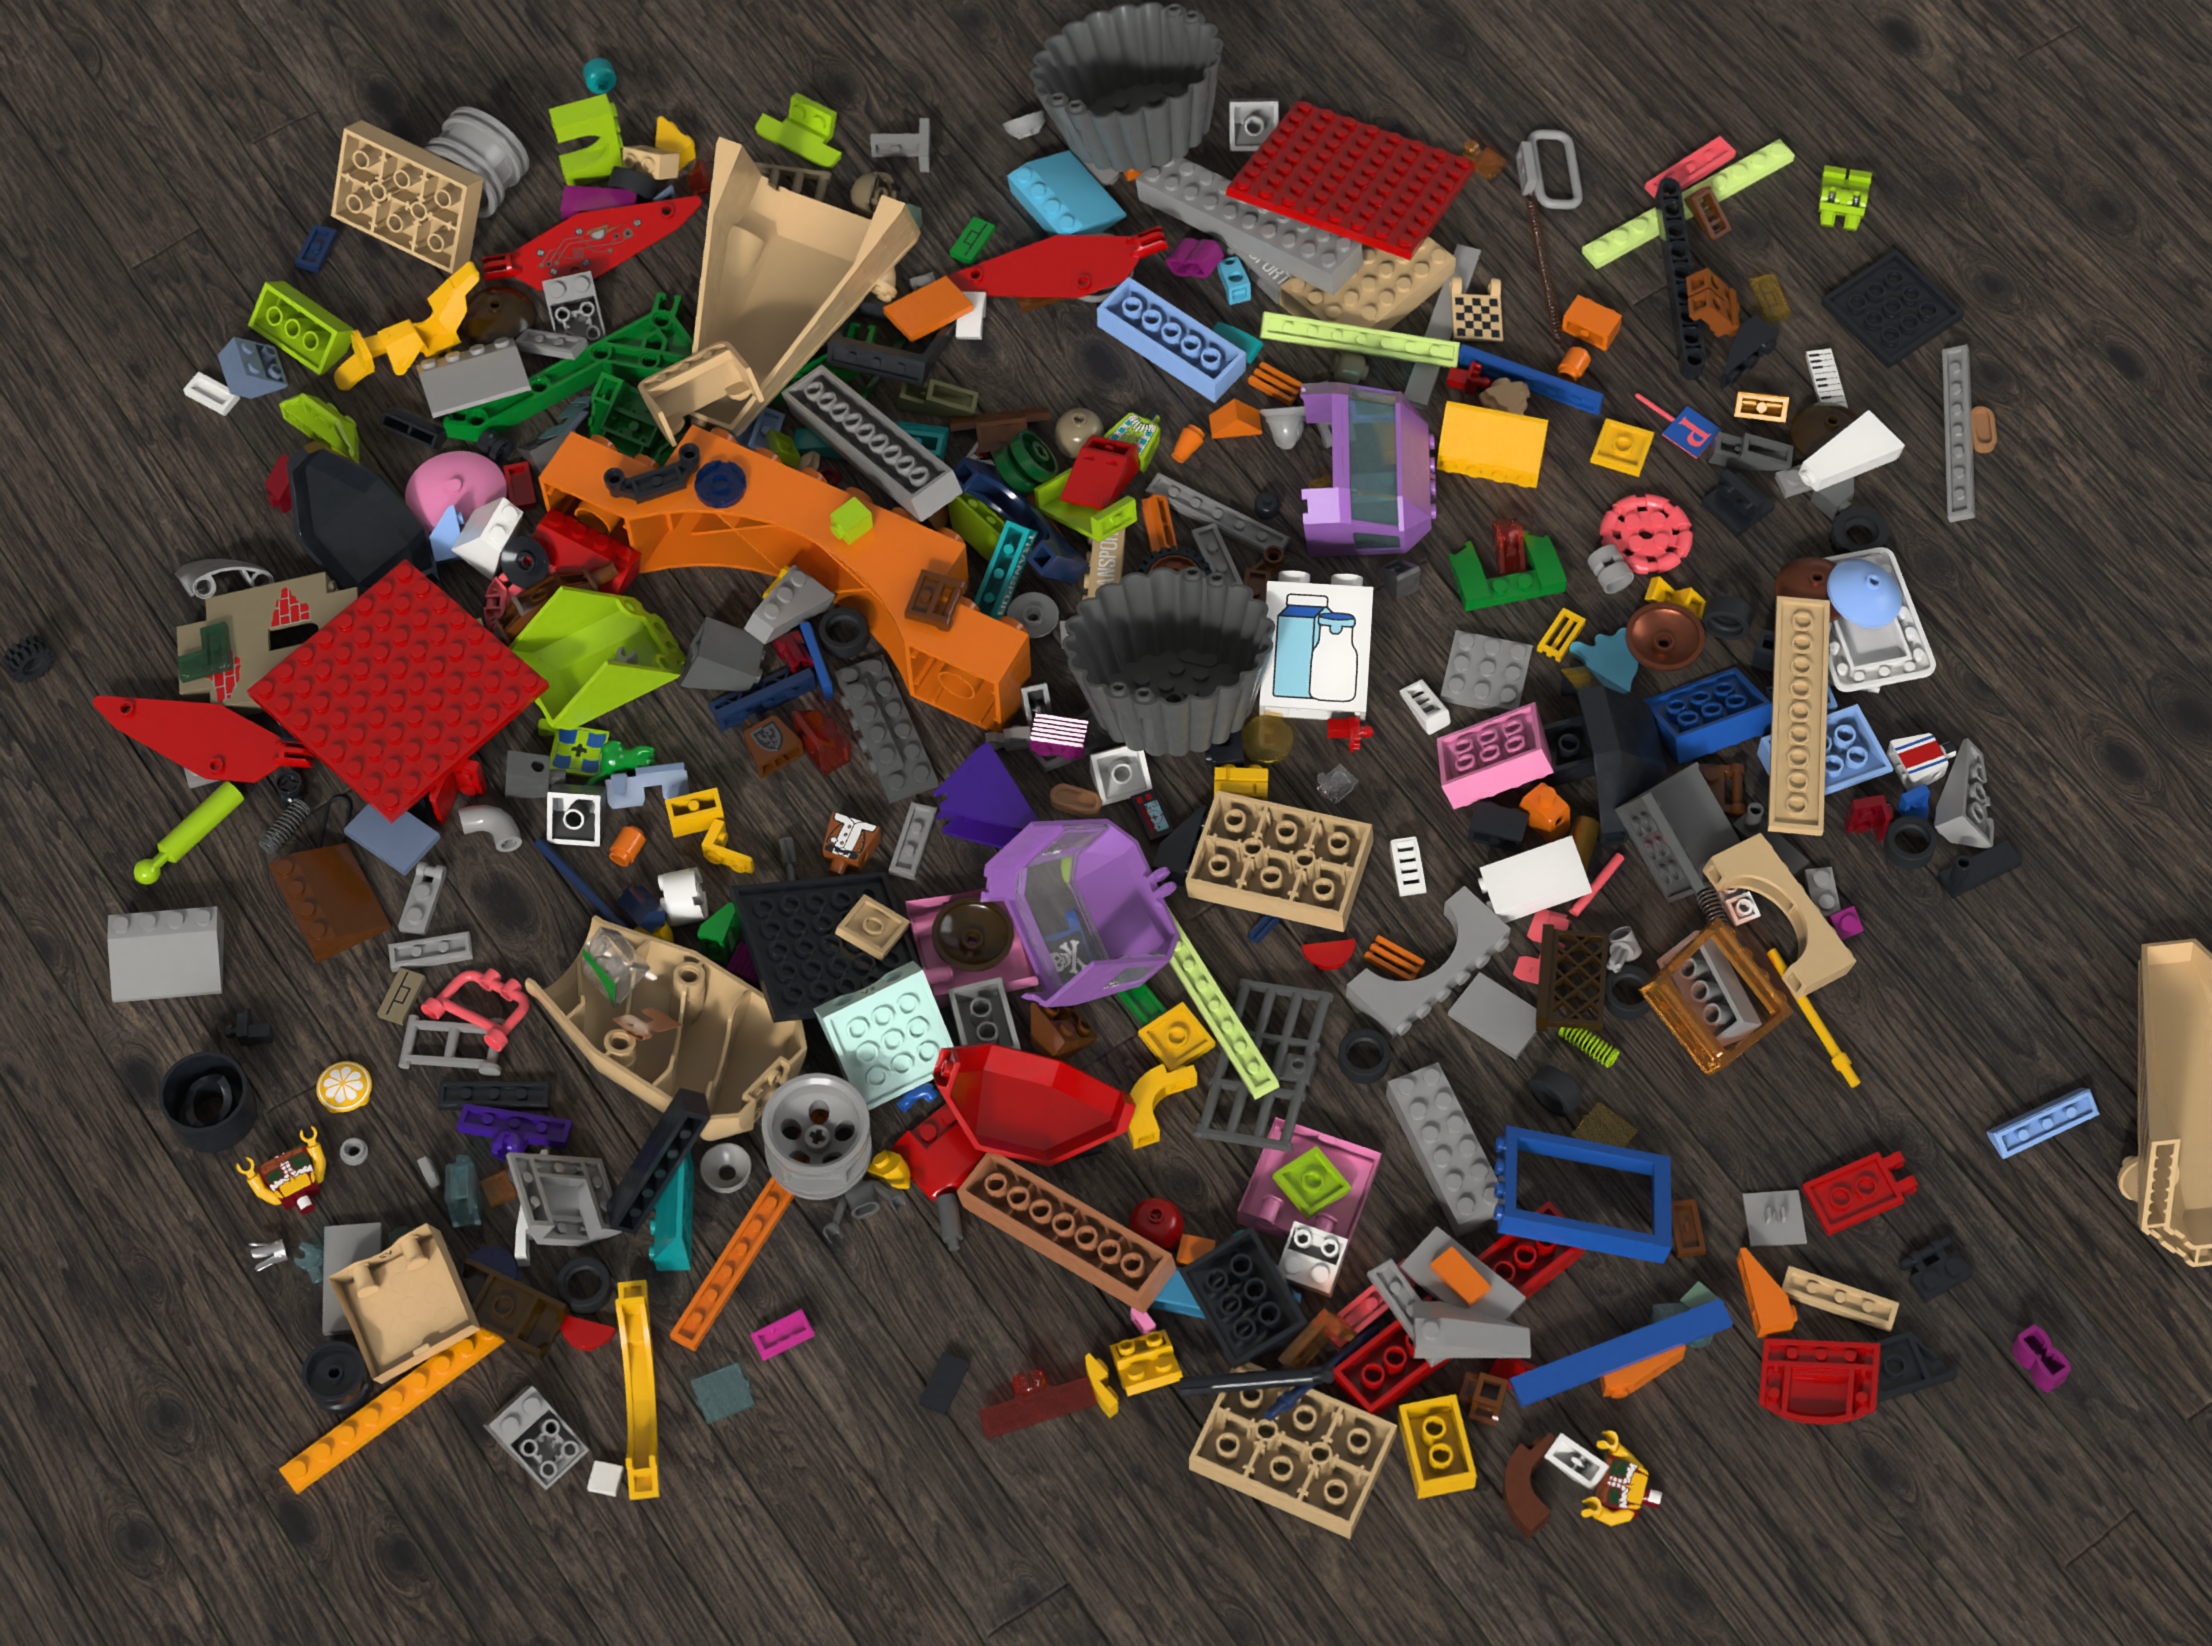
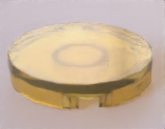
(1267, 739)

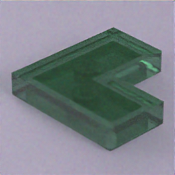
(213, 657)

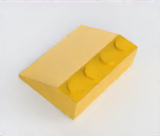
(1492, 444)

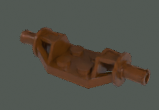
(529, 602)

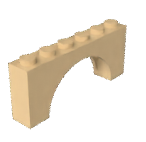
(1759, 869)

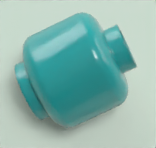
(599, 73)

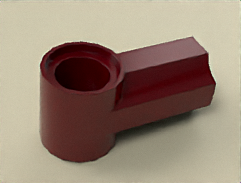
(793, 650)

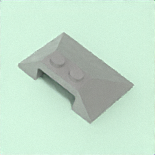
(563, 1198)

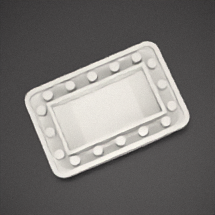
(1881, 655)

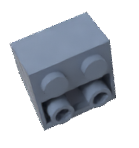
(251, 368)

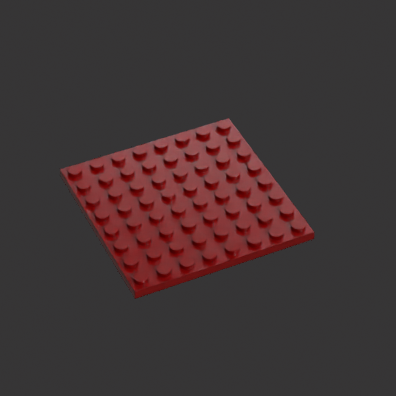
(1352, 179)
(398, 690)

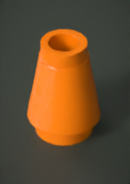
(1188, 442)

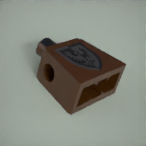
(770, 744)

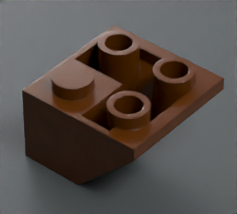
(1059, 1031)

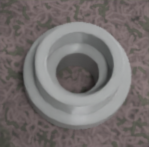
(350, 1145)

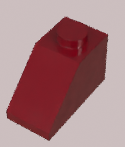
(278, 486)

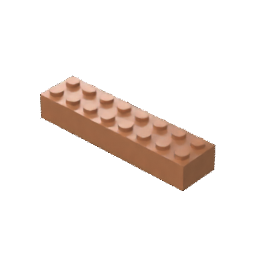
(1067, 1231)

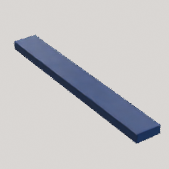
(1620, 1352)

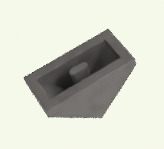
(1400, 577)
(1035, 700)

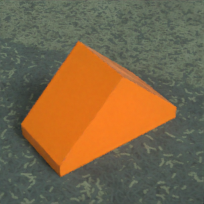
(1235, 420)

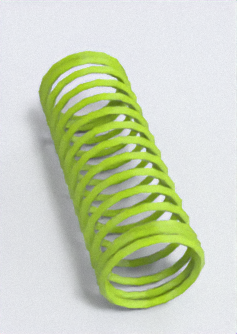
(1563, 1032)

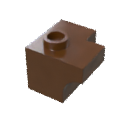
(1485, 1396)

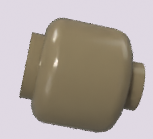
(1349, 367)

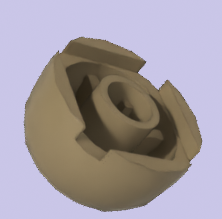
(868, 191)
(1075, 429)

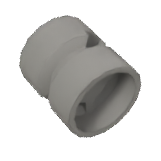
(1611, 570)

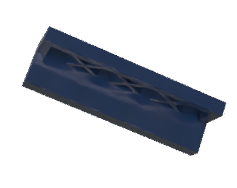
(761, 701)

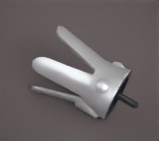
(275, 1250)

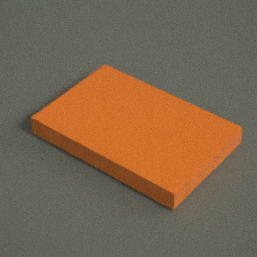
(928, 308)

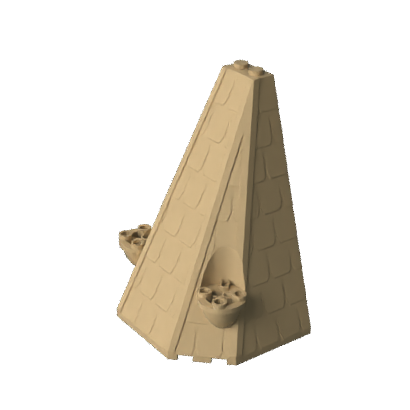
(784, 276)
(2174, 1100)

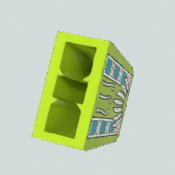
(1141, 432)

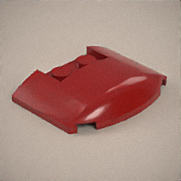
(938, 1154)
(1819, 1380)

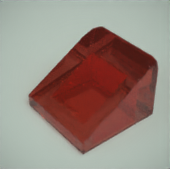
(698, 179)

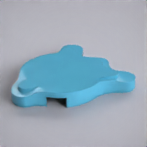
(1609, 658)

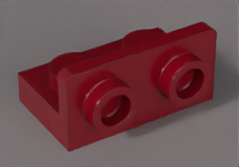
(1867, 814)

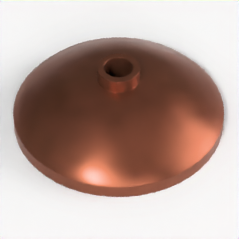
(1798, 581)
(1669, 626)

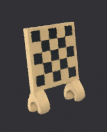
(1476, 315)

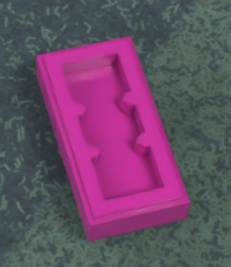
(782, 1334)

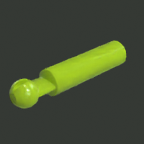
(190, 831)

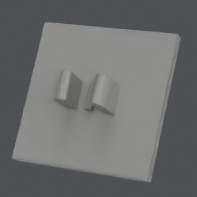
(1774, 1218)

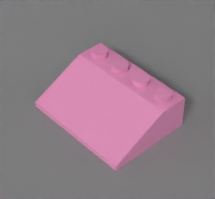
(1493, 756)

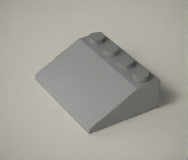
(473, 376)
(166, 954)

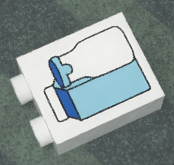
(1318, 647)

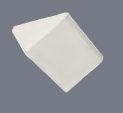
(1119, 774)

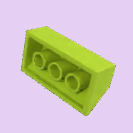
(300, 326)

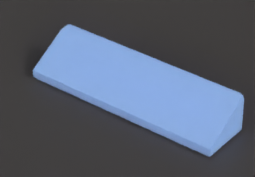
(2043, 1122)

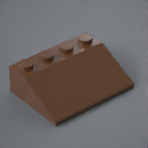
(329, 899)

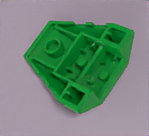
(625, 419)

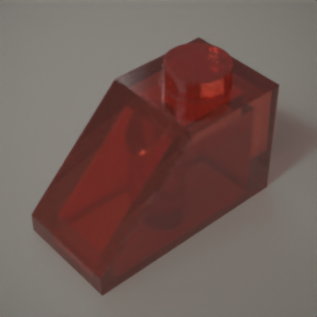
(1509, 546)

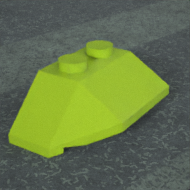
(322, 424)
(976, 523)

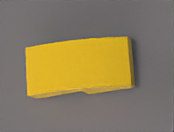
(1098, 1377)

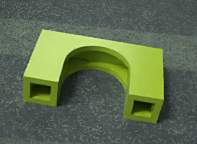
(588, 118)

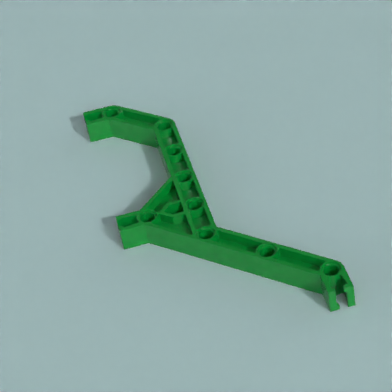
(625, 355)

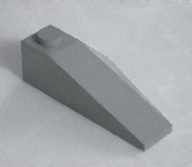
(1963, 803)
(1456, 1332)

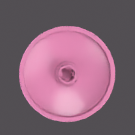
(456, 480)

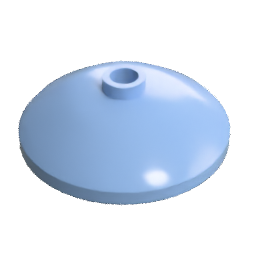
(1864, 593)

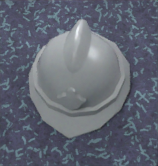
(1285, 425)

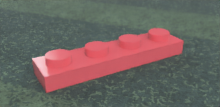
(1695, 165)
(1364, 1311)

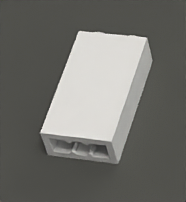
(1534, 880)

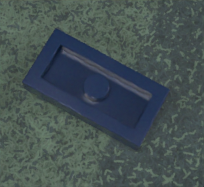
(316, 248)

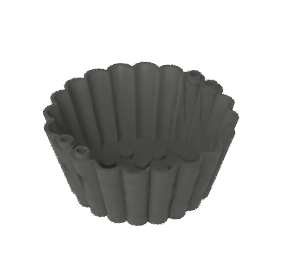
(1131, 84)
(1169, 642)

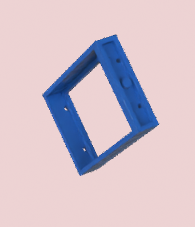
(1577, 1233)

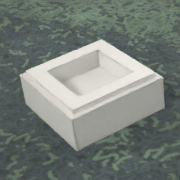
(605, 1478)

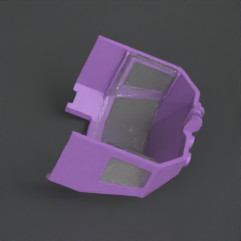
(1083, 908)

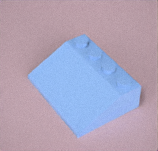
(1851, 751)

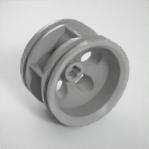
(792, 1106)

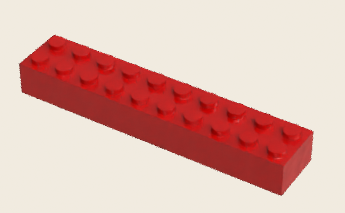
(1386, 1365)

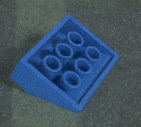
(1710, 715)

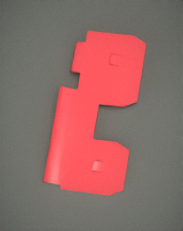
(1528, 967)

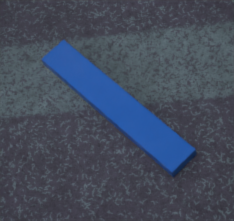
(1537, 381)

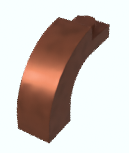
(1520, 1502)

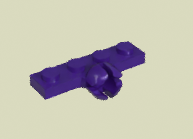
(513, 1129)

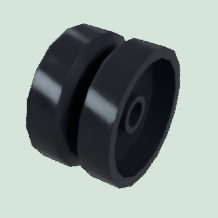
(336, 1377)

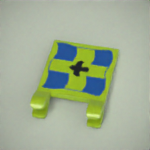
(575, 749)

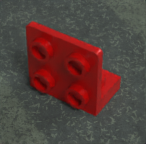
(466, 778)

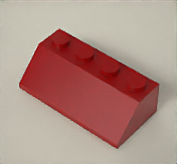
(575, 545)

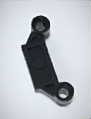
(657, 481)

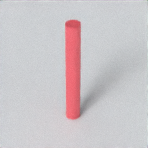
(1597, 884)

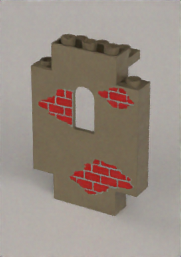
(250, 619)

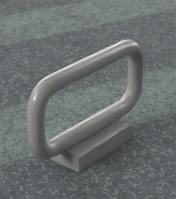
(1530, 170)

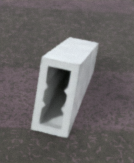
(1852, 452)

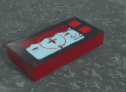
(1152, 815)

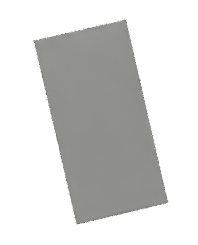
(342, 1248)
(1498, 1303)

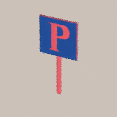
(1688, 430)

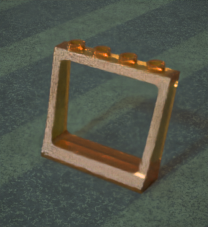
(1687, 1024)

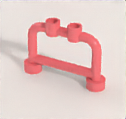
(497, 1033)

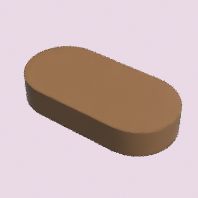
(1983, 429)
(1075, 800)

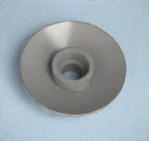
(1035, 606)

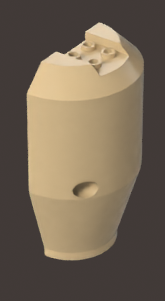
(721, 1051)

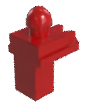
(1469, 379)
(1349, 729)

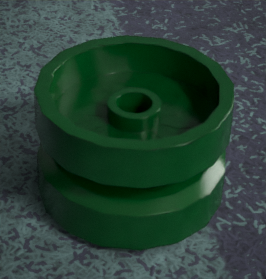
(1025, 462)

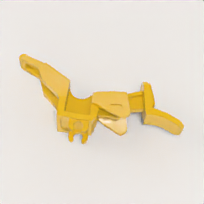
(407, 339)

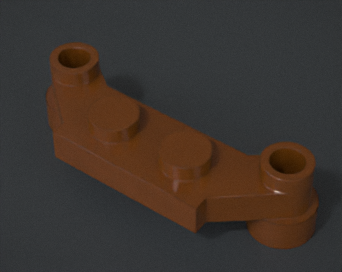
(1259, 574)

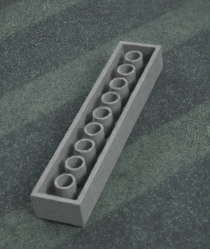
(1295, 247)
(872, 443)

